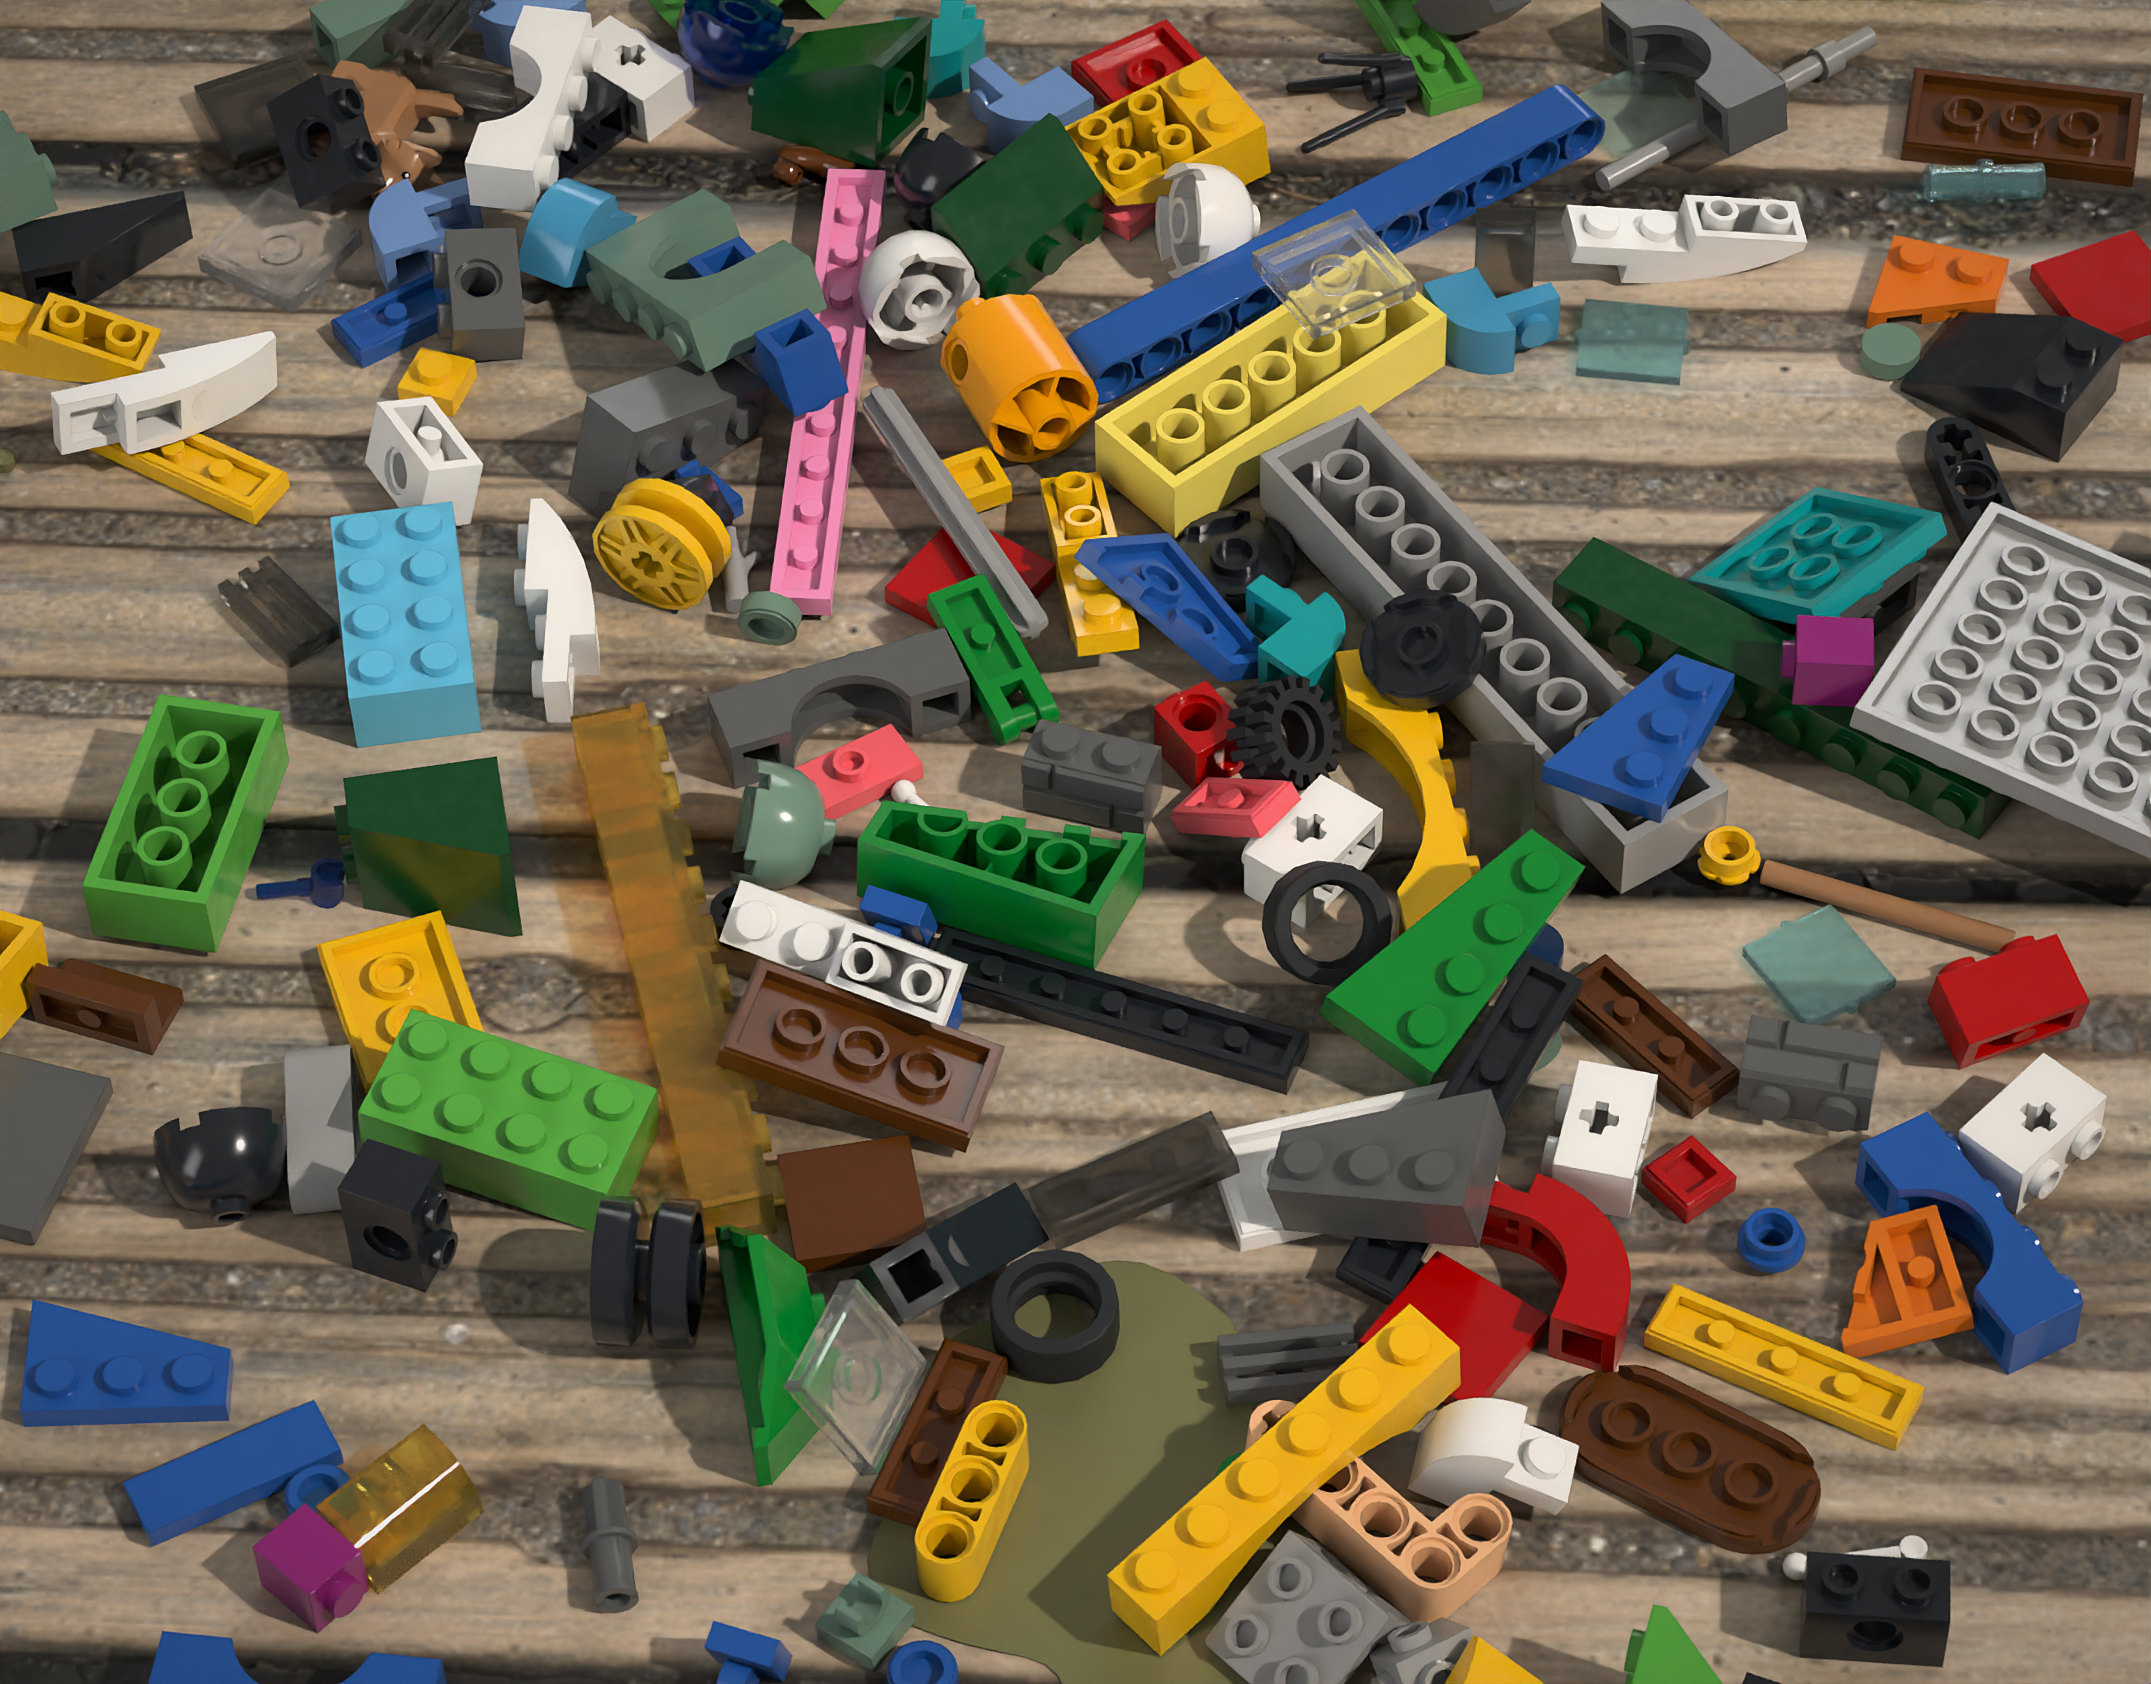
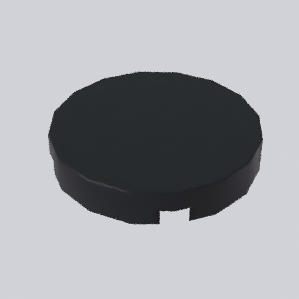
(1237, 550)
(1422, 649)

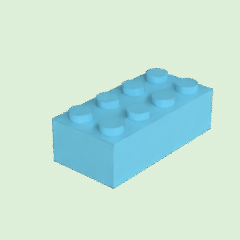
(404, 625)

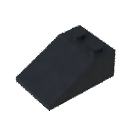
(2020, 376)

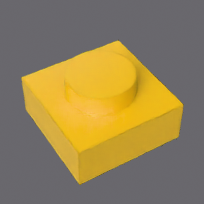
(441, 376)
(980, 478)

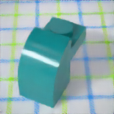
(955, 45)
(1295, 635)

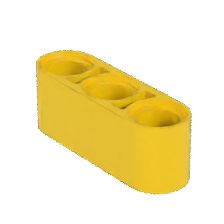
(965, 1527)

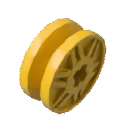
(662, 544)

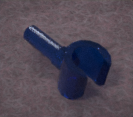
(322, 886)

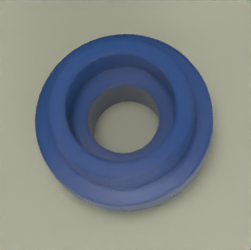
(1775, 1227)

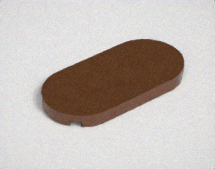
(1691, 1459)

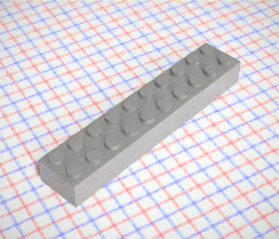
(1389, 531)

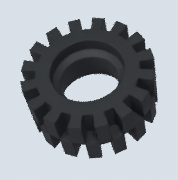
(1306, 725)

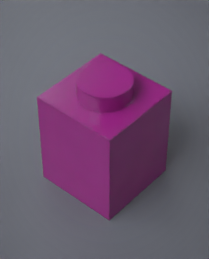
(1829, 660)
(311, 1568)

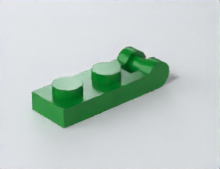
(992, 657)

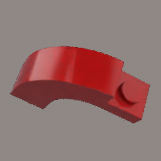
(1582, 1255)

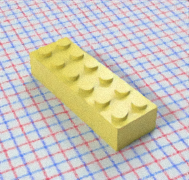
(1202, 429)

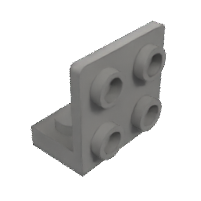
(1303, 1619)

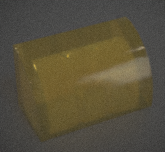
(403, 1506)

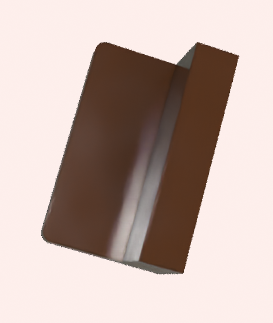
(103, 1004)

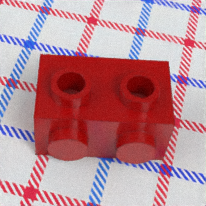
(2007, 999)

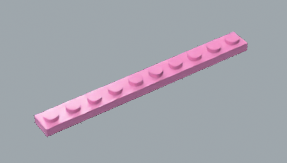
(824, 439)

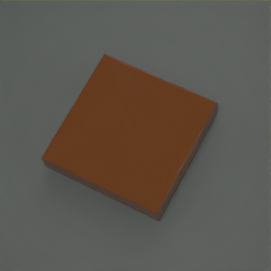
(851, 1201)

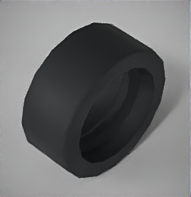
(1284, 897)
(1047, 1274)

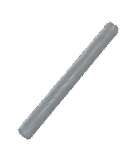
(954, 510)

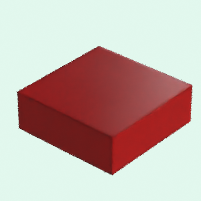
(1688, 1179)

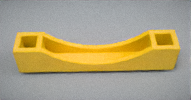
(1408, 747)
(1204, 1546)

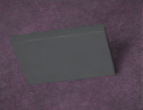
(43, 1131)

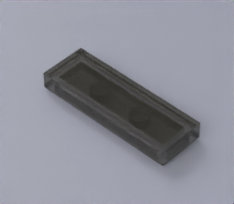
(1134, 1180)

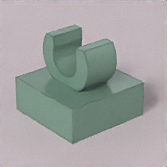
(865, 1622)

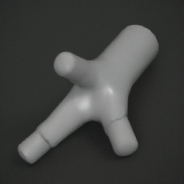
(736, 573)

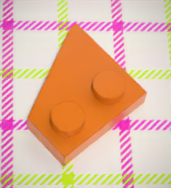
(1935, 282)
(1905, 1286)

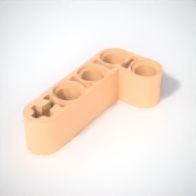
(1413, 1543)

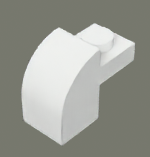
(1488, 1447)

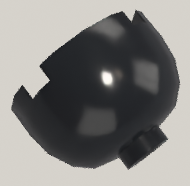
(929, 172)
(224, 1162)

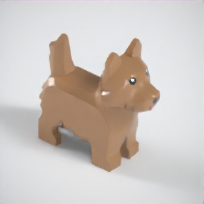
(391, 115)

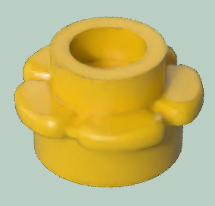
(1728, 856)

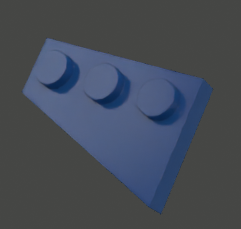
(1176, 598)
(1645, 741)
(118, 1373)

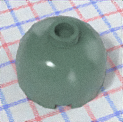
(781, 827)

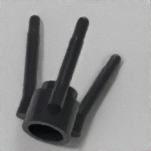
(1387, 80)

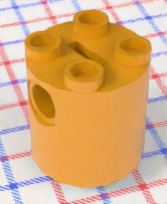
(1018, 377)

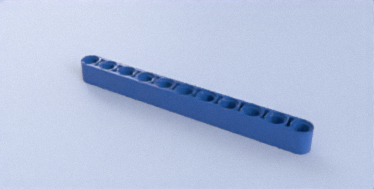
(1398, 205)

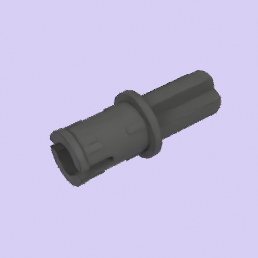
(609, 1546)

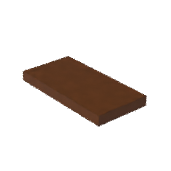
(2068, 128)
(860, 1055)

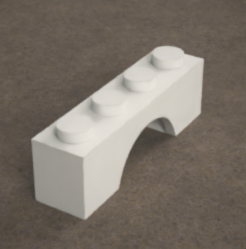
(518, 155)

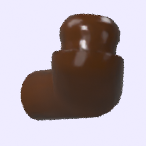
(797, 158)

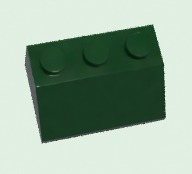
(1023, 210)

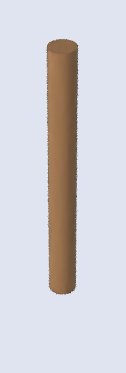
(1885, 906)

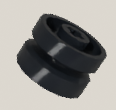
(647, 1272)

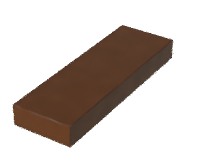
(1652, 1037)
(953, 1386)

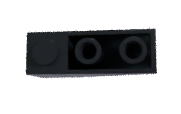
(99, 246)
(953, 1255)

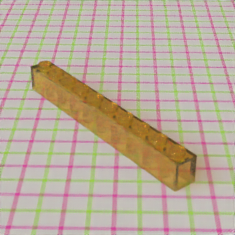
(672, 970)

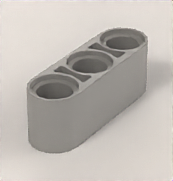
(320, 1125)

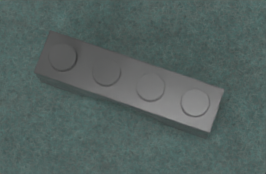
(1735, 93)
(905, 682)

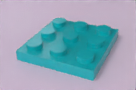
(1820, 555)

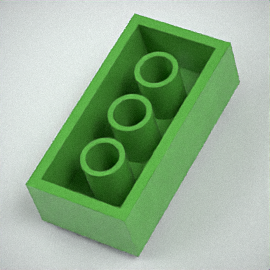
(186, 823)
(511, 1118)

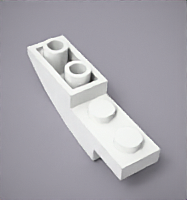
(1698, 242)
(161, 406)
(558, 609)
(844, 952)

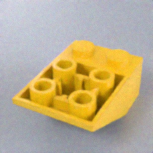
(1171, 121)

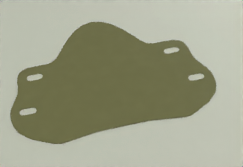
(1102, 1476)

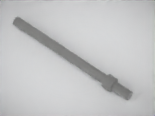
(1820, 62)

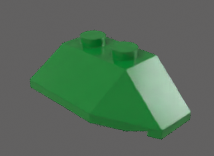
(769, 1327)

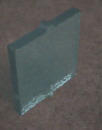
(1637, 109)
(1632, 342)
(1819, 966)

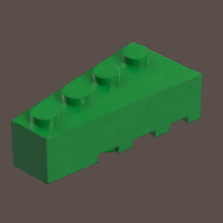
(1006, 881)
(1444, 971)

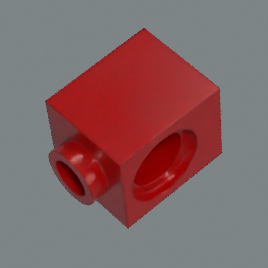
(1194, 734)

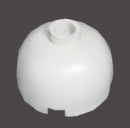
(1203, 215)
(914, 288)

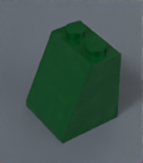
(847, 89)
(432, 844)

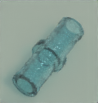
(1984, 181)

